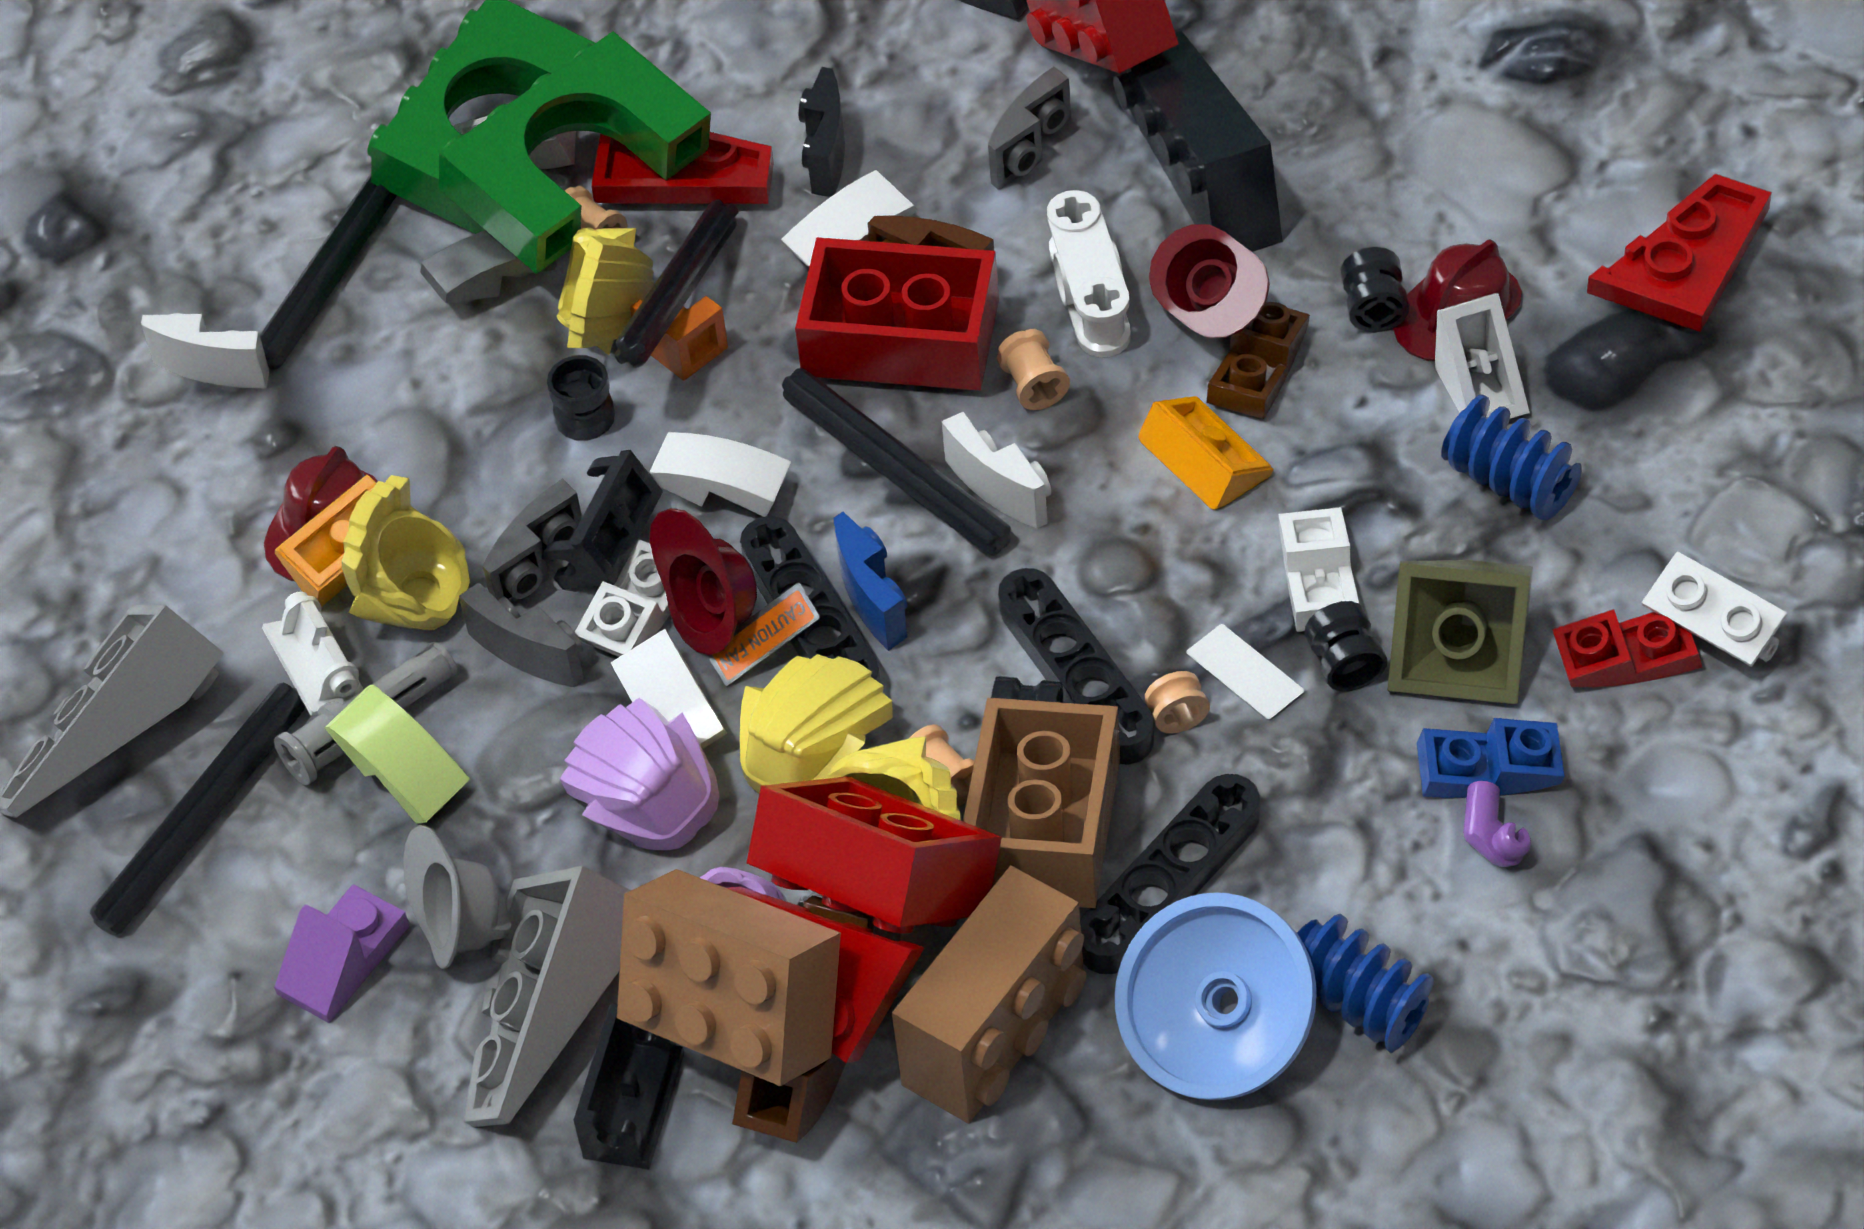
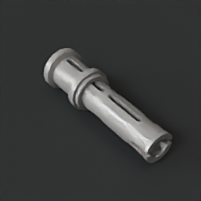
(312, 745)

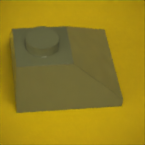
(1460, 629)

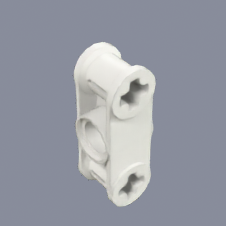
(1089, 273)

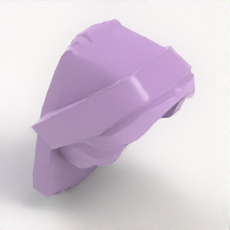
(643, 776)

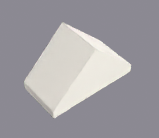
(1478, 356)

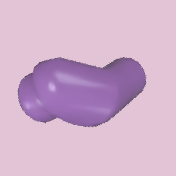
(1486, 833)

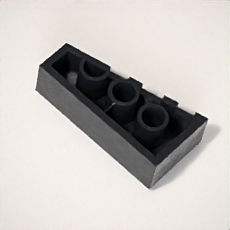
(1205, 144)

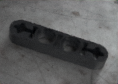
(800, 567)
(1080, 662)
(1161, 868)

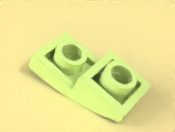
(398, 751)

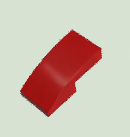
(1613, 653)

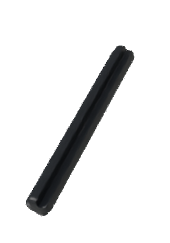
(324, 272)
(676, 284)
(897, 462)
(197, 810)

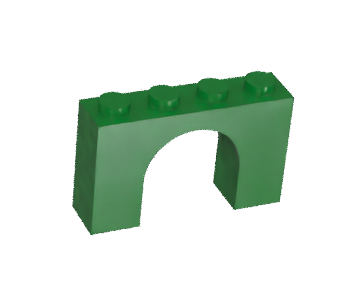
(494, 53)
(600, 91)

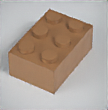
(1047, 789)
(728, 976)
(990, 995)

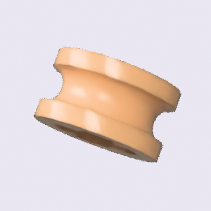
(1177, 702)

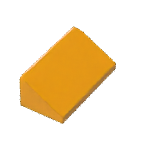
(1202, 450)
(317, 548)

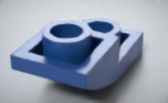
(863, 571)
(1511, 754)

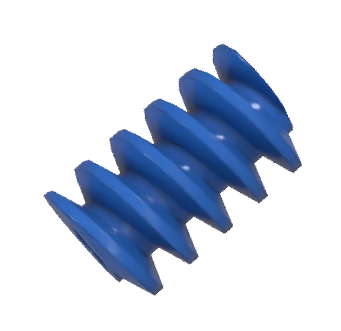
(1511, 461)
(1362, 985)

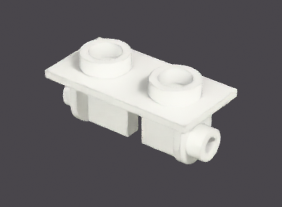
(1716, 610)
(312, 654)

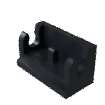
(608, 525)
(626, 1094)

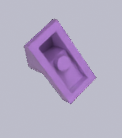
(337, 951)

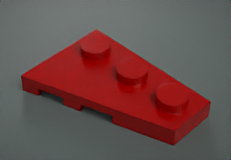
(729, 171)
(1688, 258)
(867, 979)

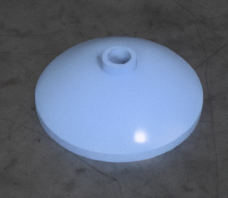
(1174, 987)

